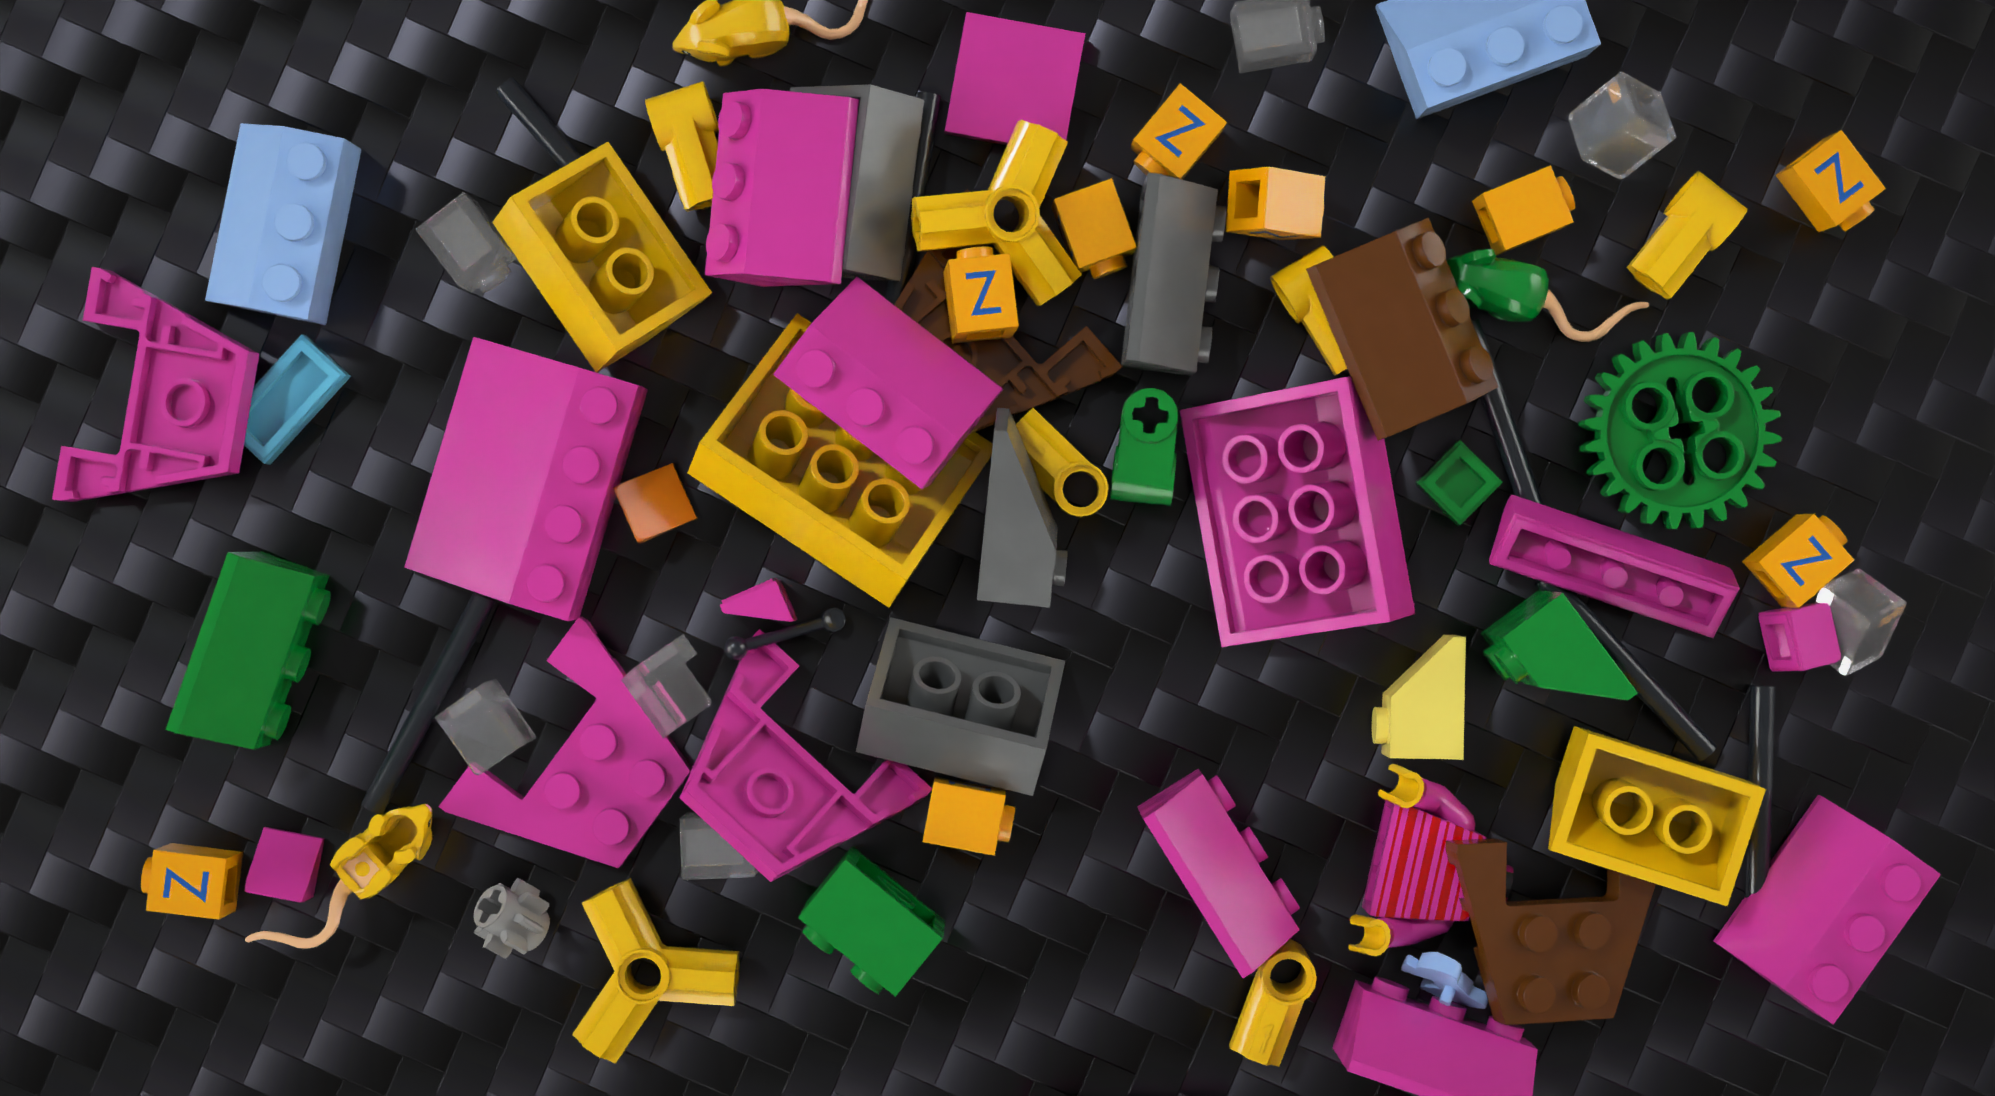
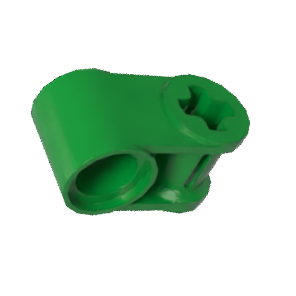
(1145, 461)

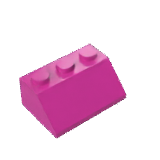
(781, 188)
(888, 382)
(1222, 869)
(1827, 908)
(1431, 1045)

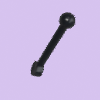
(830, 620)

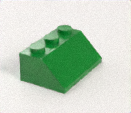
(250, 651)

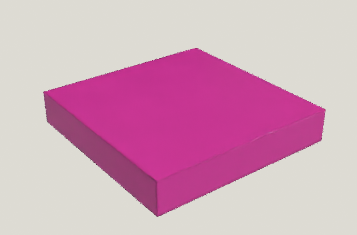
(1012, 75)

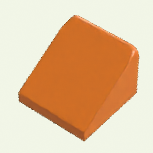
(655, 503)

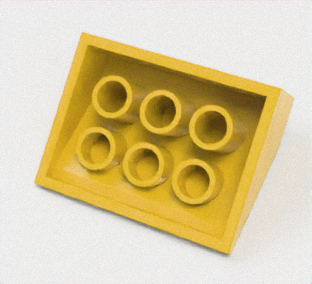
(823, 485)

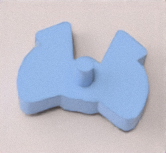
(1445, 979)

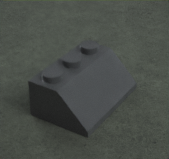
(880, 179)
(1172, 276)
(961, 706)

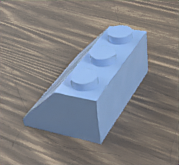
(1477, 46)
(283, 222)

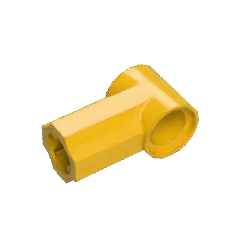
(687, 131)
(1695, 222)
(1303, 305)
(1057, 459)
(1273, 1008)

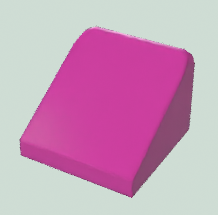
(761, 601)
(1799, 637)
(285, 865)

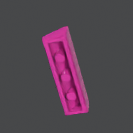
(1613, 566)

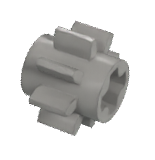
(511, 918)

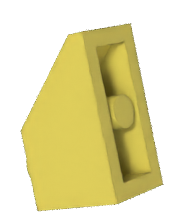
(1425, 706)

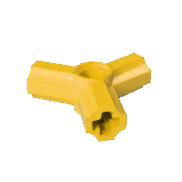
(969, 220)
(624, 1003)

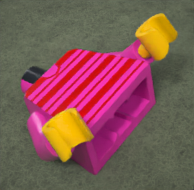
(1409, 871)

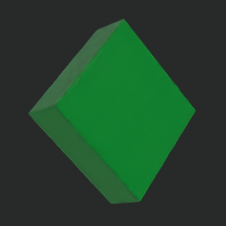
(1458, 482)

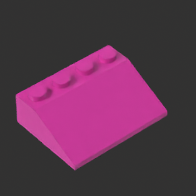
(526, 479)
(1296, 513)

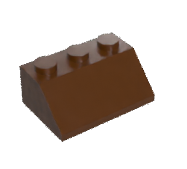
(1403, 328)

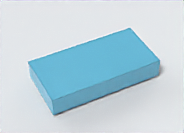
(290, 397)

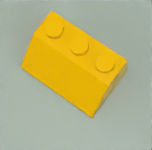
(600, 256)
(1652, 815)

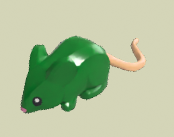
(1518, 292)

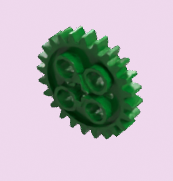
(1733, 421)

